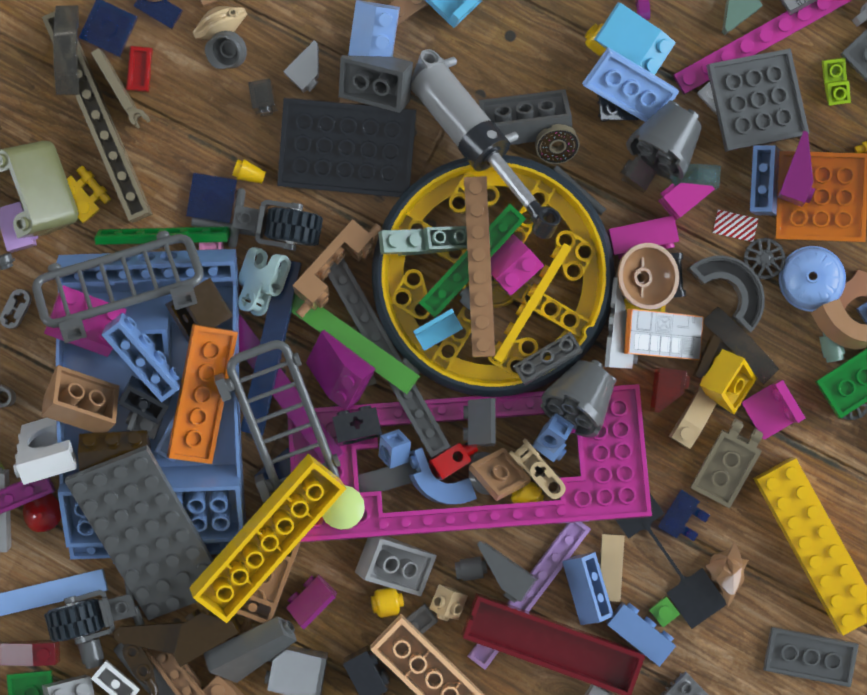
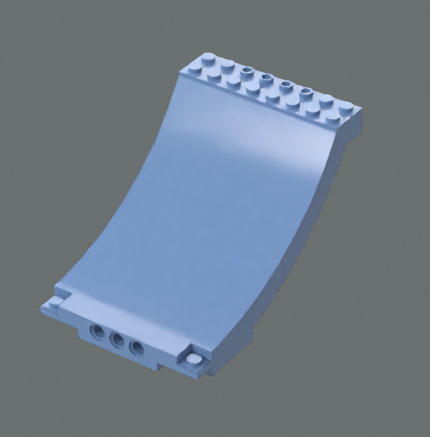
(207, 492)

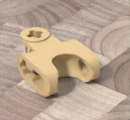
(530, 461)

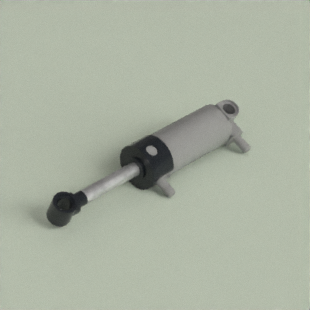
(474, 132)

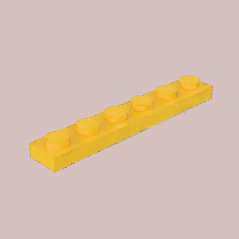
(535, 293)

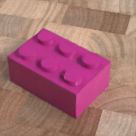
(93, 326)

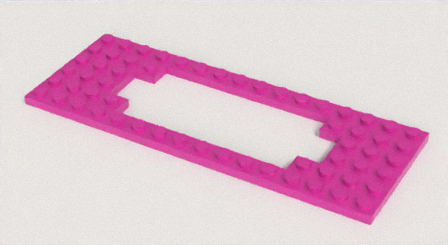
(609, 486)

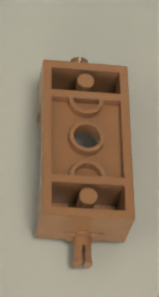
(352, 240)
(265, 599)

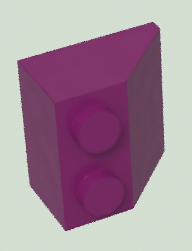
(311, 600)

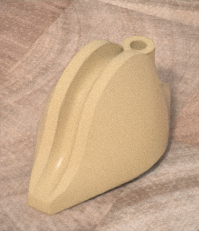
(219, 19)

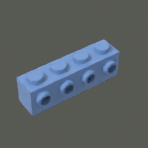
(142, 356)

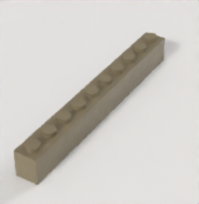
(107, 137)

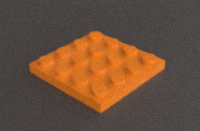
(838, 202)

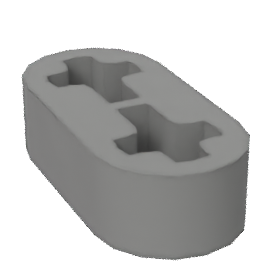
(11, 306)

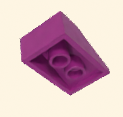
(799, 178)
(339, 370)

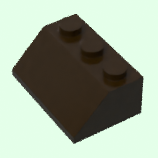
(101, 447)

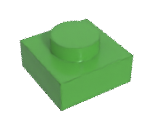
(664, 611)

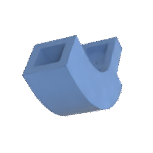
(435, 490)

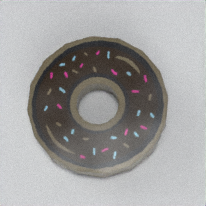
(559, 154)

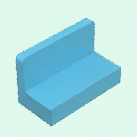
(437, 329)

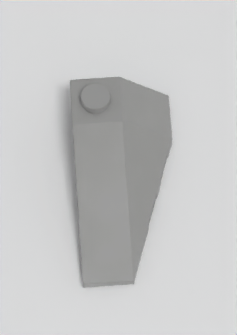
(617, 327)

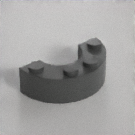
(744, 281)

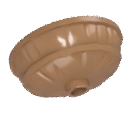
(657, 272)

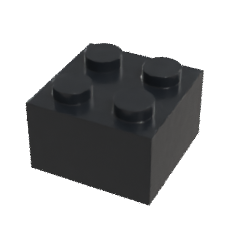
(365, 672)

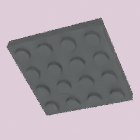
(757, 99)

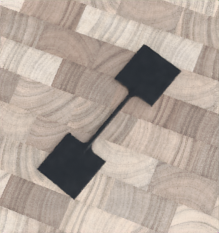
(694, 595)

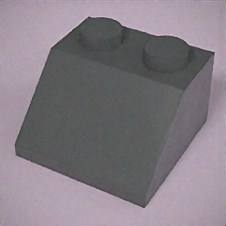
(480, 422)

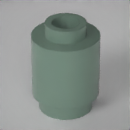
(831, 350)

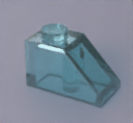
(701, 174)

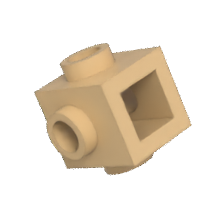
(448, 603)

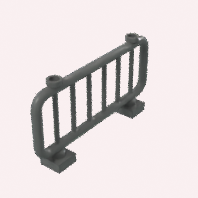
(72, 325)
(233, 383)

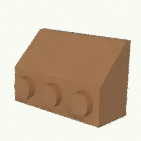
(81, 400)

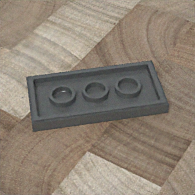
(810, 656)

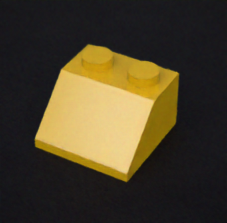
(728, 380)

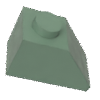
(738, 11)

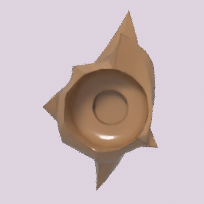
(728, 571)

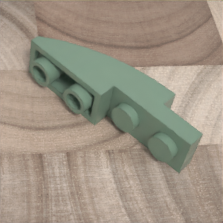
(423, 240)

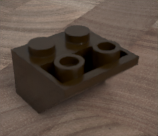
(208, 311)

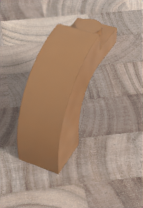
(839, 326)

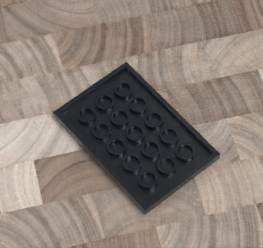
(346, 147)

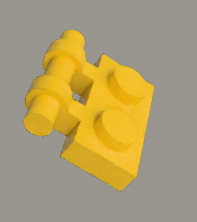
(85, 203)

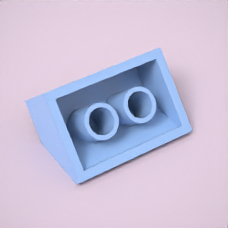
(373, 29)

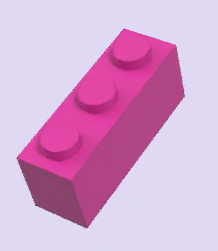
(656, 231)

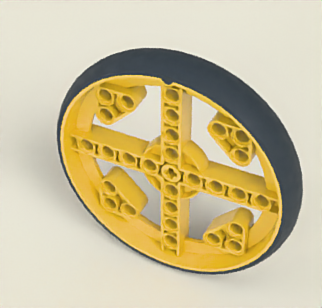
(494, 379)

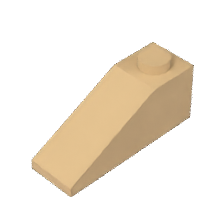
(693, 419)

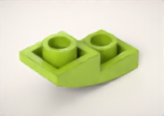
(835, 81)

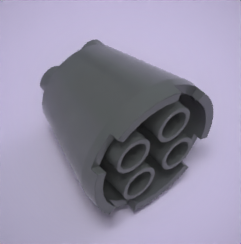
(667, 140)
(581, 397)

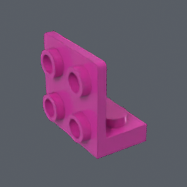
(772, 409)

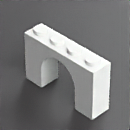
(40, 454)

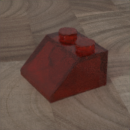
(667, 387)

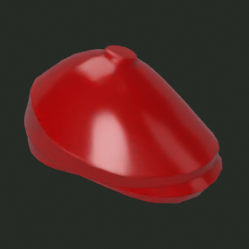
(42, 513)

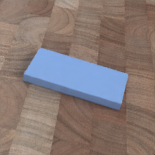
(629, 85)

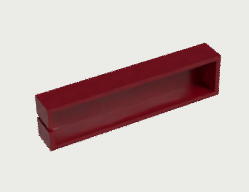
(553, 645)

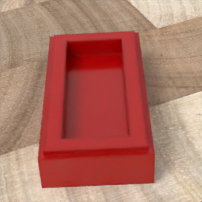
(139, 69)

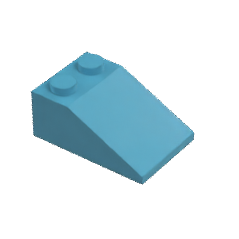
(635, 38)

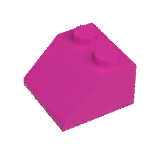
(681, 198)
(514, 265)

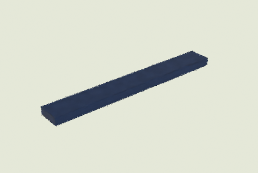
(274, 329)

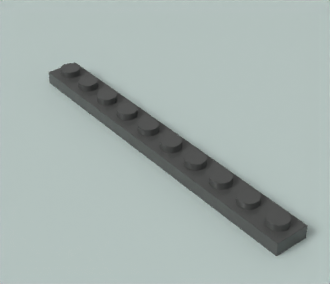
(371, 328)

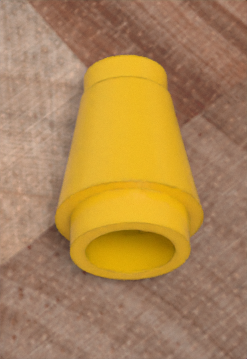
(248, 172)

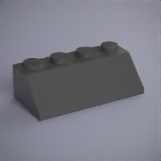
(528, 113)

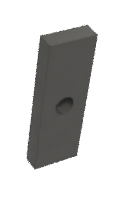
(535, 365)

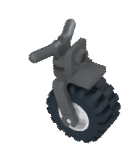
(282, 224)
(85, 617)

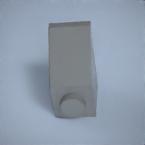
(305, 68)

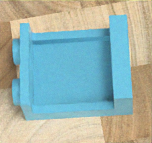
(453, 10)

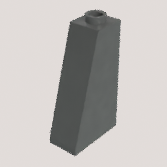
(250, 650)

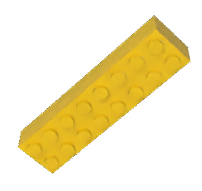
(267, 538)
(815, 544)

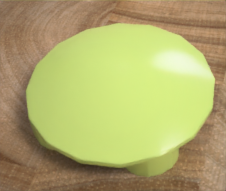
(345, 510)

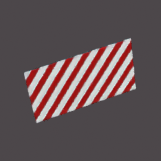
(735, 225)

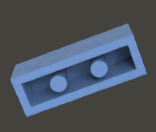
(764, 180)
(588, 588)
(641, 633)

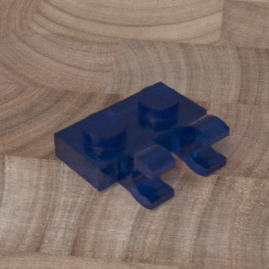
(679, 513)

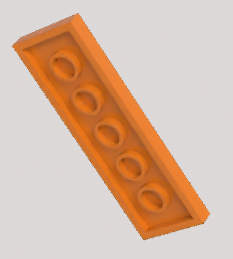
(199, 401)

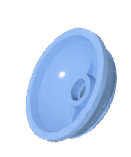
(809, 293)

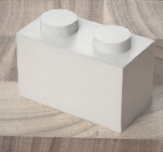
(114, 680)

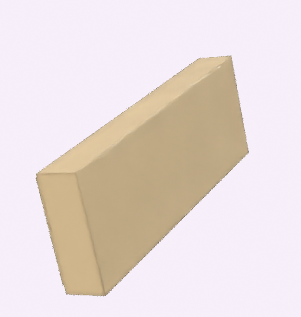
(611, 564)

